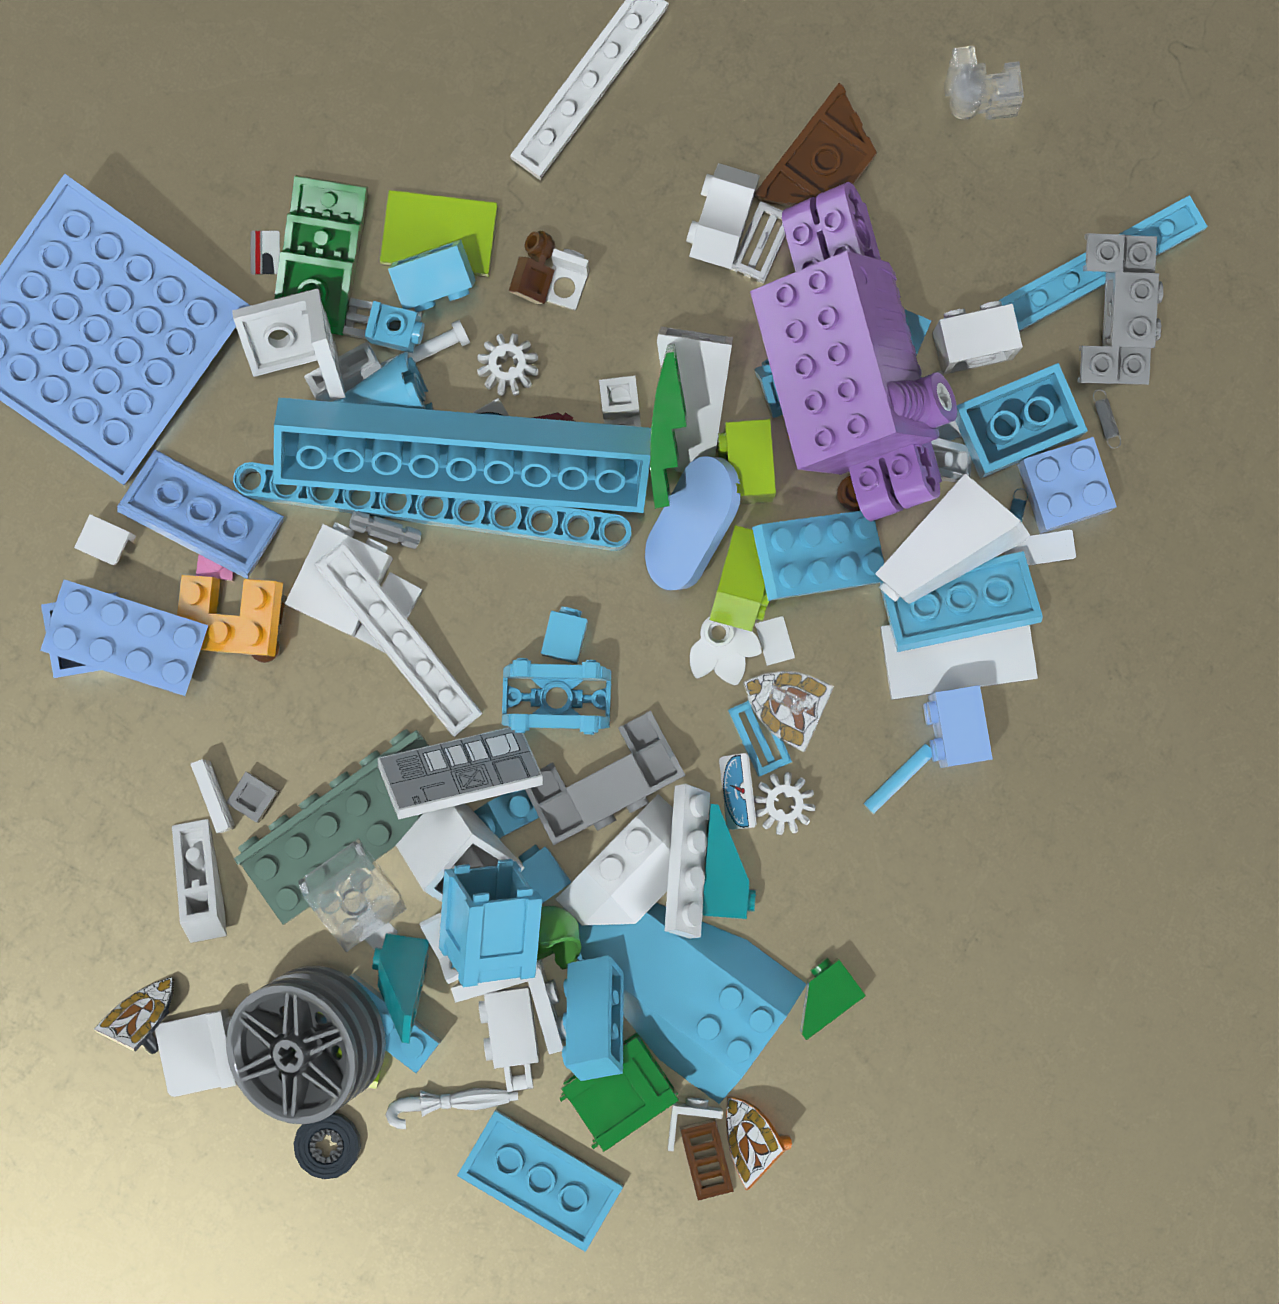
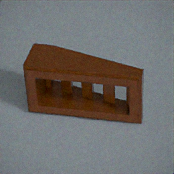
(700, 1129)

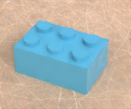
(1019, 420)

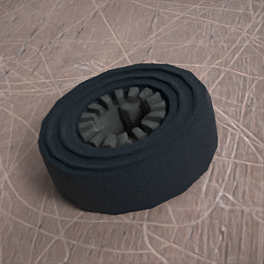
(312, 1158)

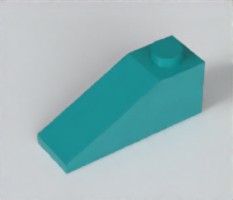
(725, 878)
(401, 977)

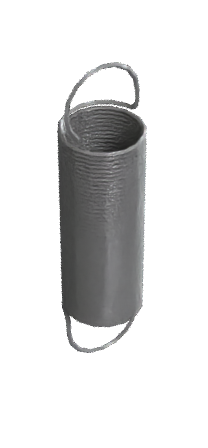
(1107, 418)

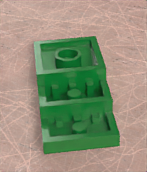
(322, 244)
(668, 415)

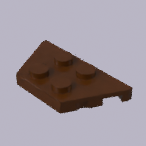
(823, 155)

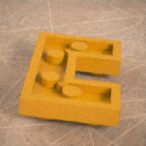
(249, 633)

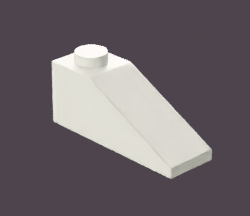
(198, 882)

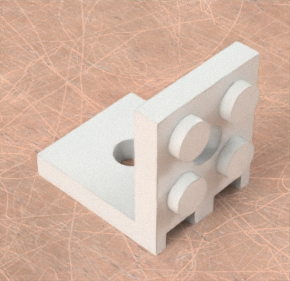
(307, 338)
(544, 996)

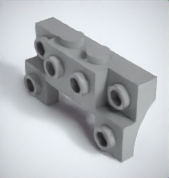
(1129, 309)
(610, 789)

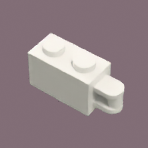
(511, 1034)

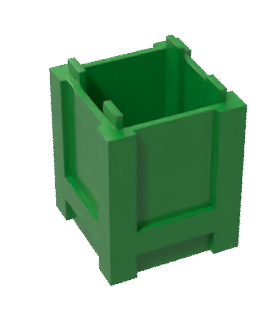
(621, 1102)

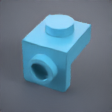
(507, 813)

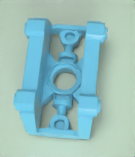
(553, 676)

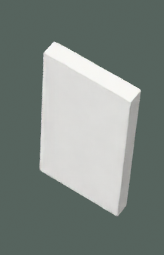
(961, 663)

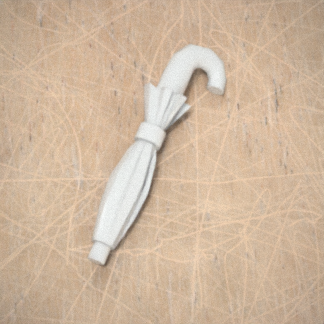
(468, 1099)

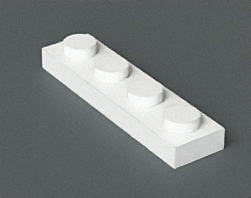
(687, 861)

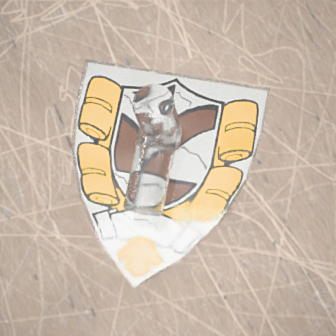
(789, 704)

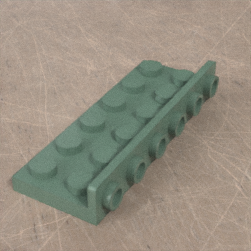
(325, 826)

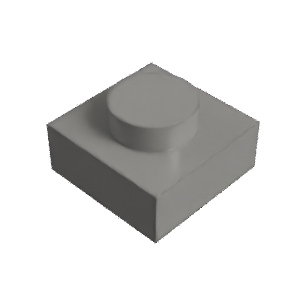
(252, 797)

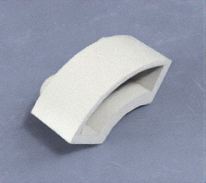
(723, 216)

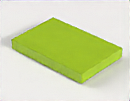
(430, 221)

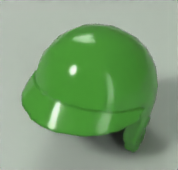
(558, 936)

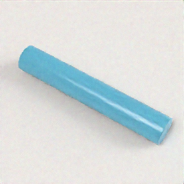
(898, 779)

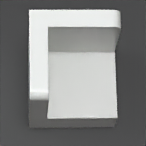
(103, 540)

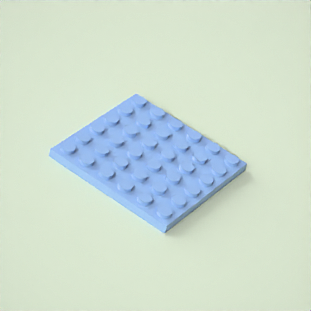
(103, 329)

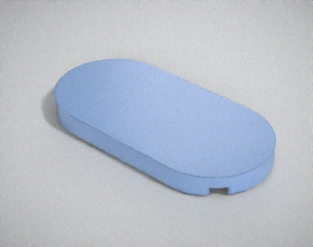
(693, 523)

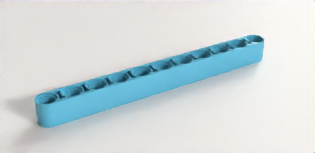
(450, 515)

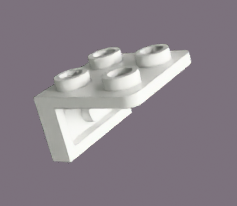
(195, 1053)

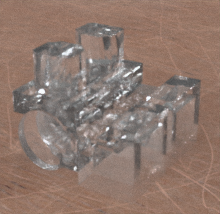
(978, 93)

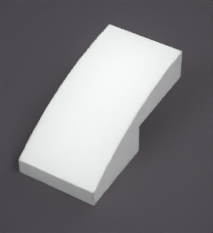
(620, 401)

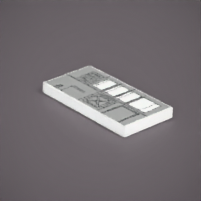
(459, 772)

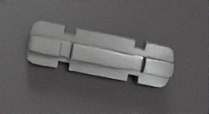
(385, 529)

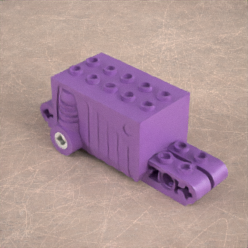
(849, 359)

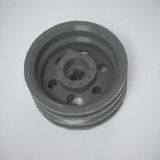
(290, 1057)

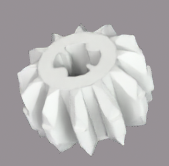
(514, 375)
(788, 791)

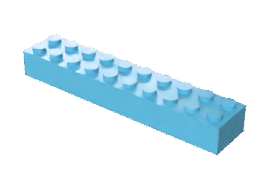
(461, 455)

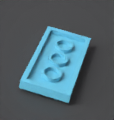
(818, 554)
(977, 603)
(540, 1180)

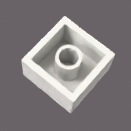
(977, 337)

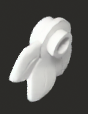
(723, 655)

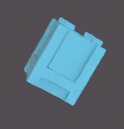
(490, 923)

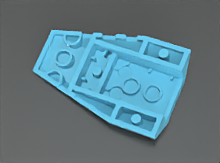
(699, 1000)

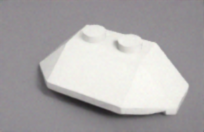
(627, 873)

